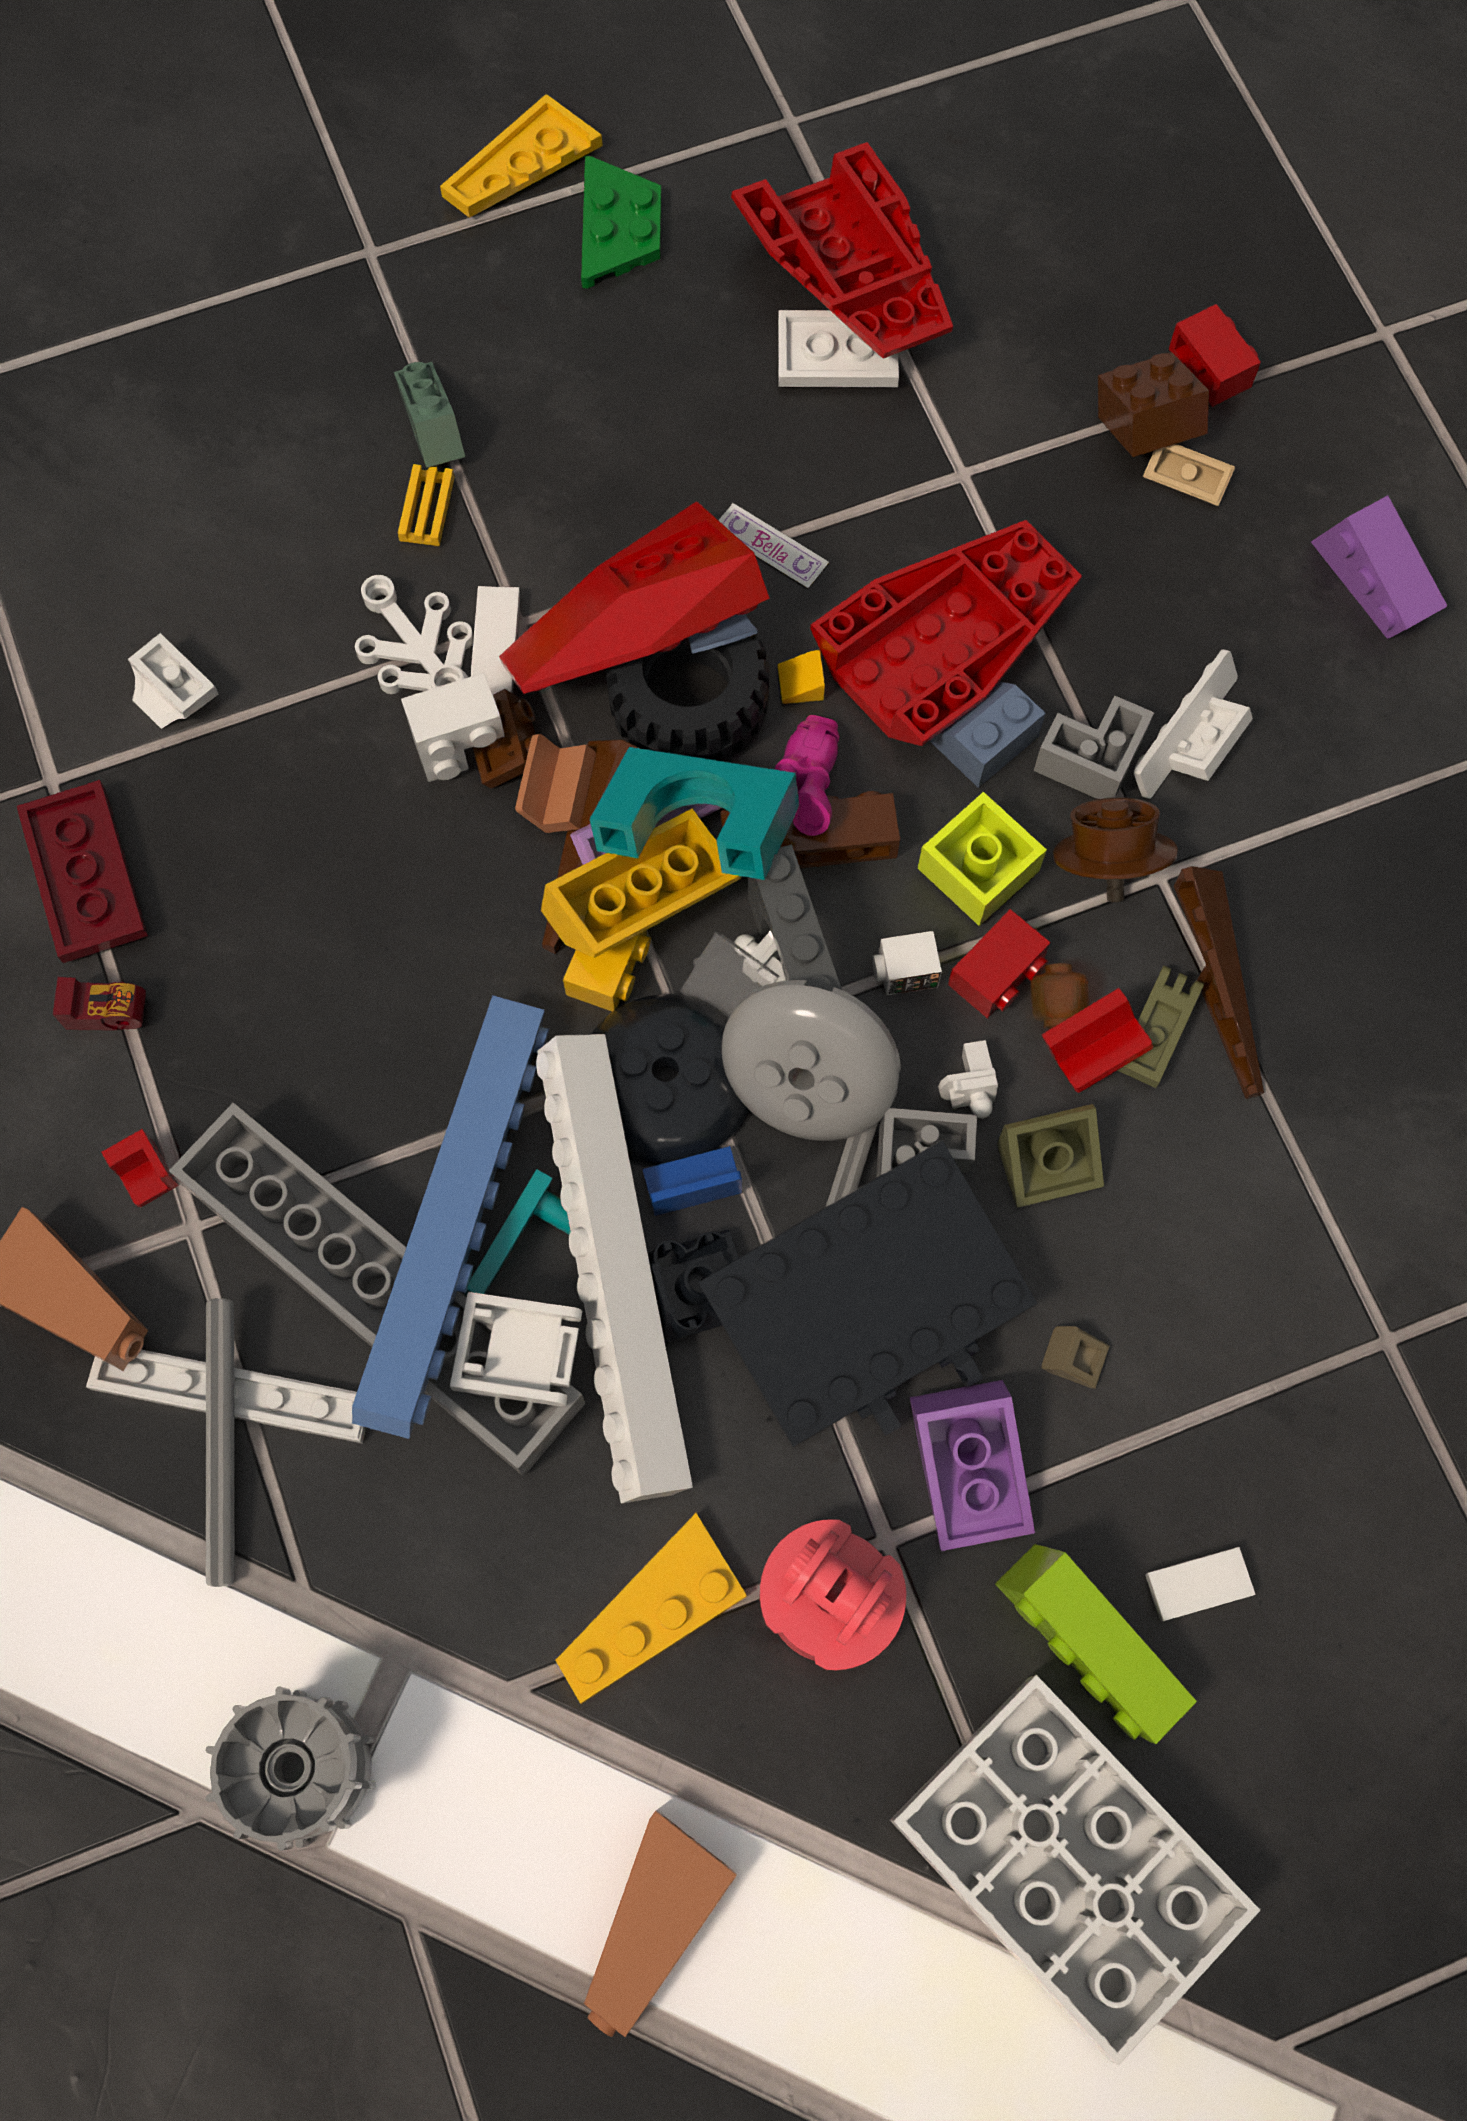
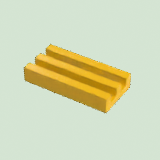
(430, 477)

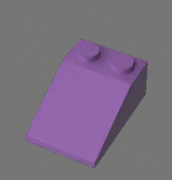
(973, 1464)

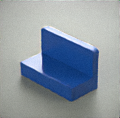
(692, 1181)

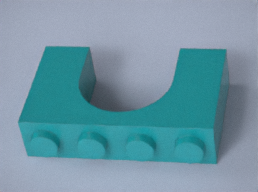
(657, 782)

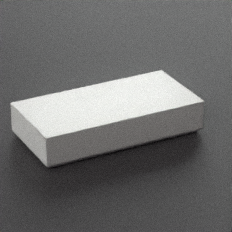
(1200, 1584)

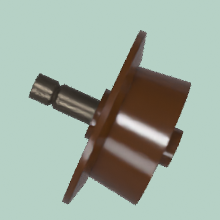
(1115, 842)

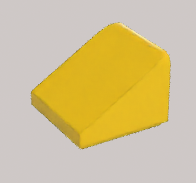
(802, 678)

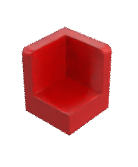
(140, 1168)

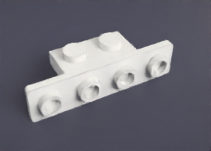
(1198, 732)

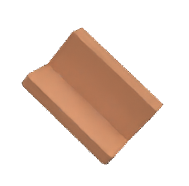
(555, 785)

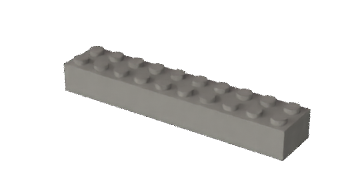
(348, 1267)

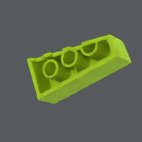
(1097, 1642)

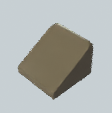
(1075, 1356)

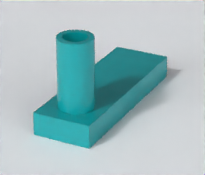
(533, 1200)

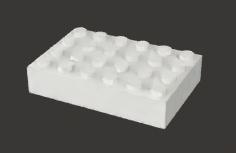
(1075, 1868)

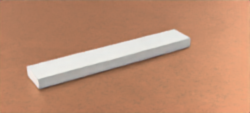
(256, 1395)

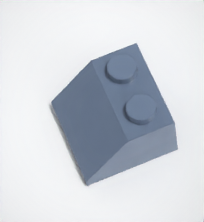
(991, 733)

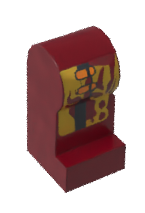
(98, 1005)

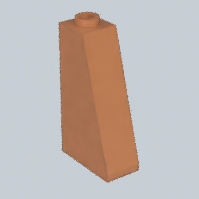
(62, 1295)
(659, 1914)

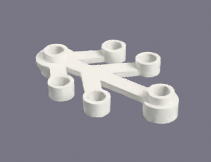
(417, 647)

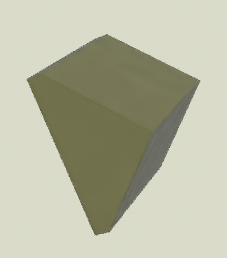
(1052, 1155)

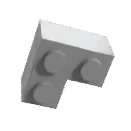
(1094, 758)
(912, 1131)

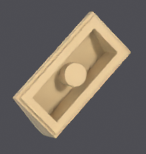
(1190, 472)

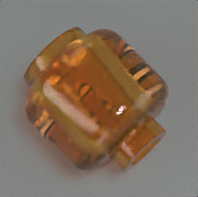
(1058, 994)

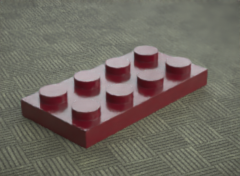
(81, 871)

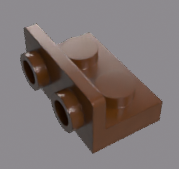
(508, 754)

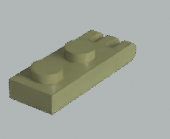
(1163, 1021)

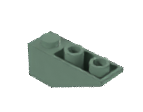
(429, 413)

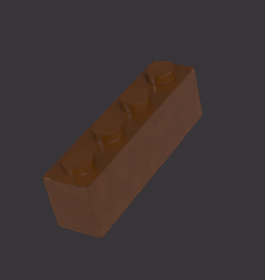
(859, 831)

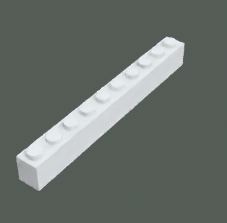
(613, 1269)

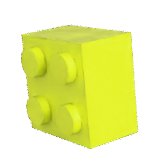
(981, 858)

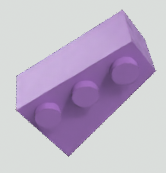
(1381, 567)

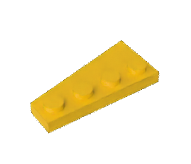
(524, 153)
(660, 1606)

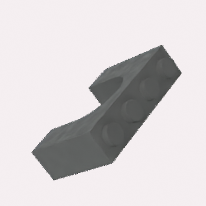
(786, 910)

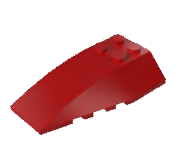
(853, 250)

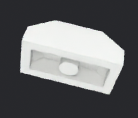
(168, 683)

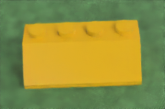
(626, 895)

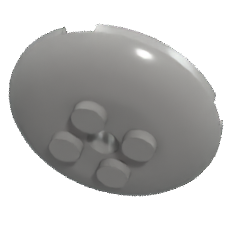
(810, 1060)

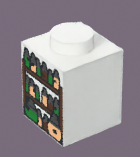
(907, 963)

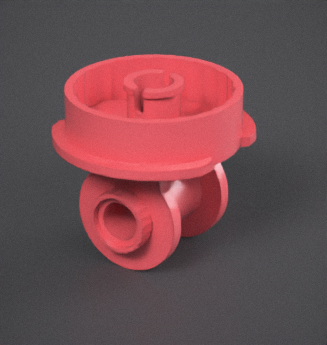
(832, 1595)

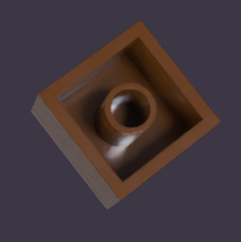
(1153, 404)

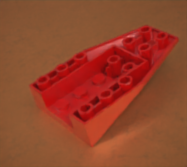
(641, 602)

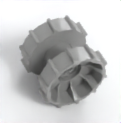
(250, 1758)

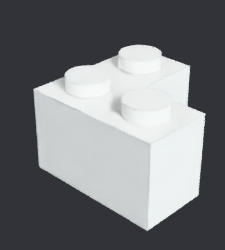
(452, 720)

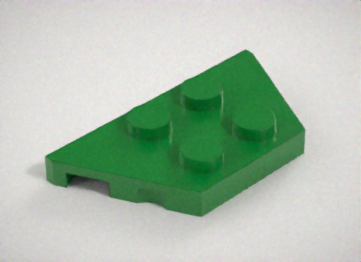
(618, 221)

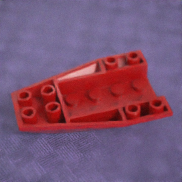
(943, 630)

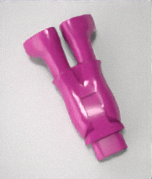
(811, 757)

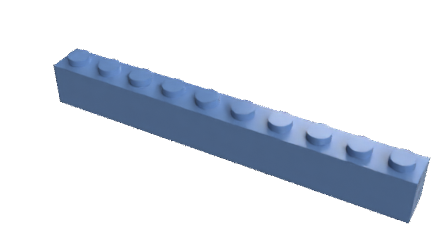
(449, 1221)

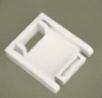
(525, 1350)

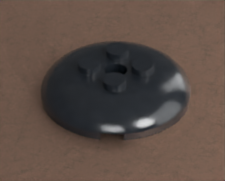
(694, 1109)

